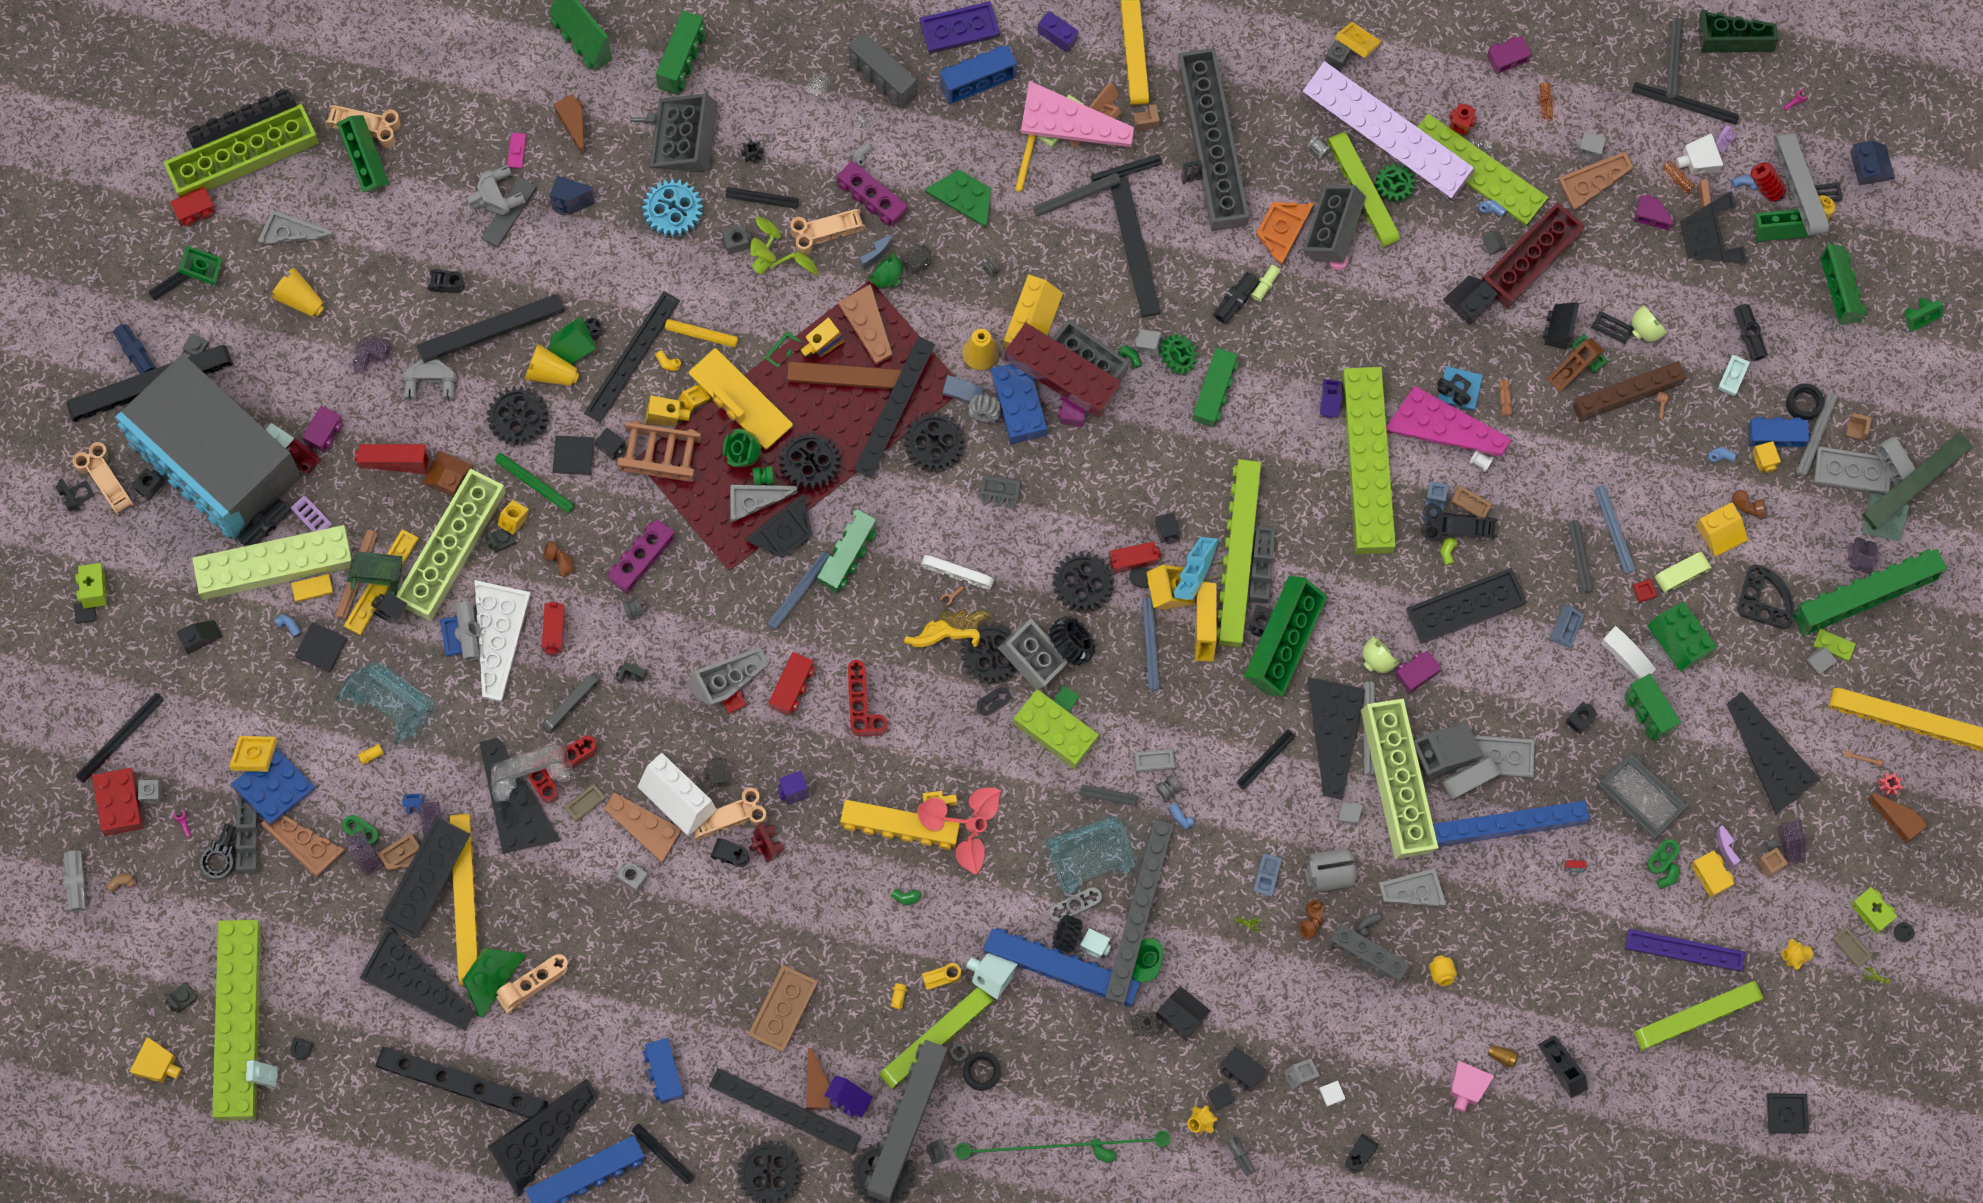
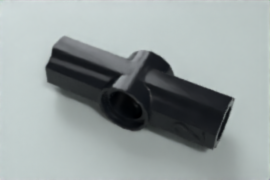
(1235, 297)
(1753, 342)
(264, 523)

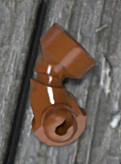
(1741, 500)
(565, 563)
(1315, 913)

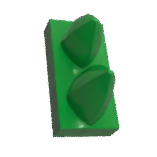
(1928, 312)

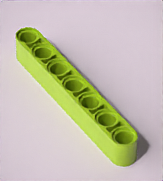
(1357, 175)
(1697, 1015)
(940, 1033)

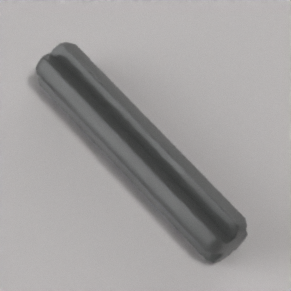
(1108, 795)

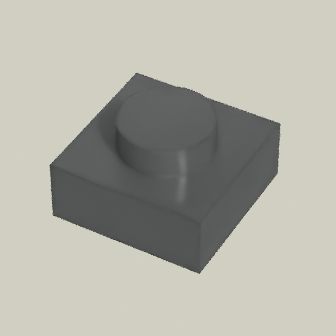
(195, 344)

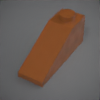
(571, 115)
(1576, 364)
(1900, 818)
(816, 1085)

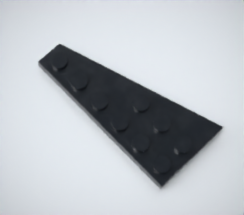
(1335, 724)
(520, 819)
(405, 976)

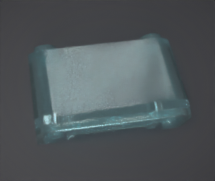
(1089, 852)

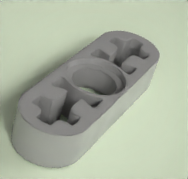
(1059, 906)

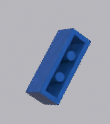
(1780, 431)
(663, 1071)

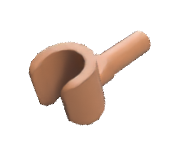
(1661, 398)
(952, 596)

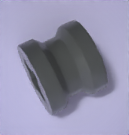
(632, 608)

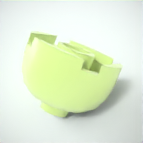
(1646, 325)
(1378, 656)

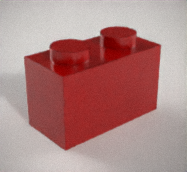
(193, 207)

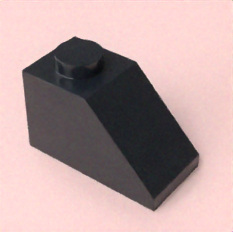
(198, 635)

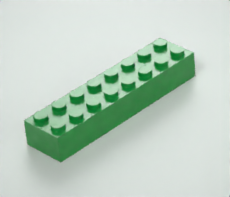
(1869, 592)

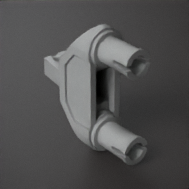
(489, 193)
(429, 372)

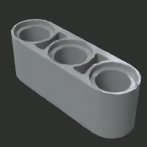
(1894, 459)
(1470, 777)

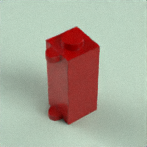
(1134, 556)
(553, 628)

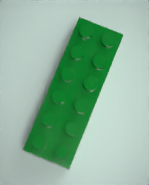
(1285, 636)

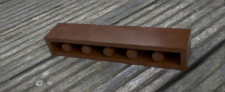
(1629, 391)

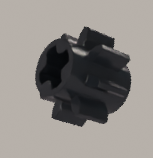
(753, 156)

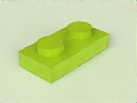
(1836, 645)

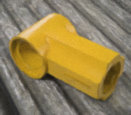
(938, 977)

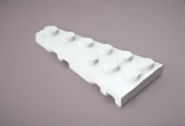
(501, 619)

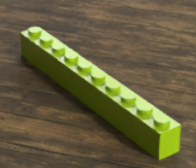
(1239, 553)

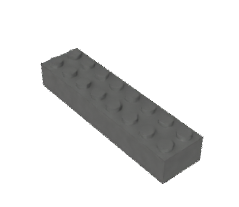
(905, 1125)

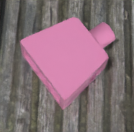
(1468, 1085)

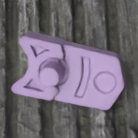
(1725, 138)

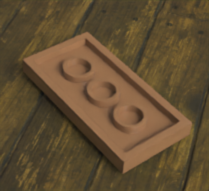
(782, 1008)

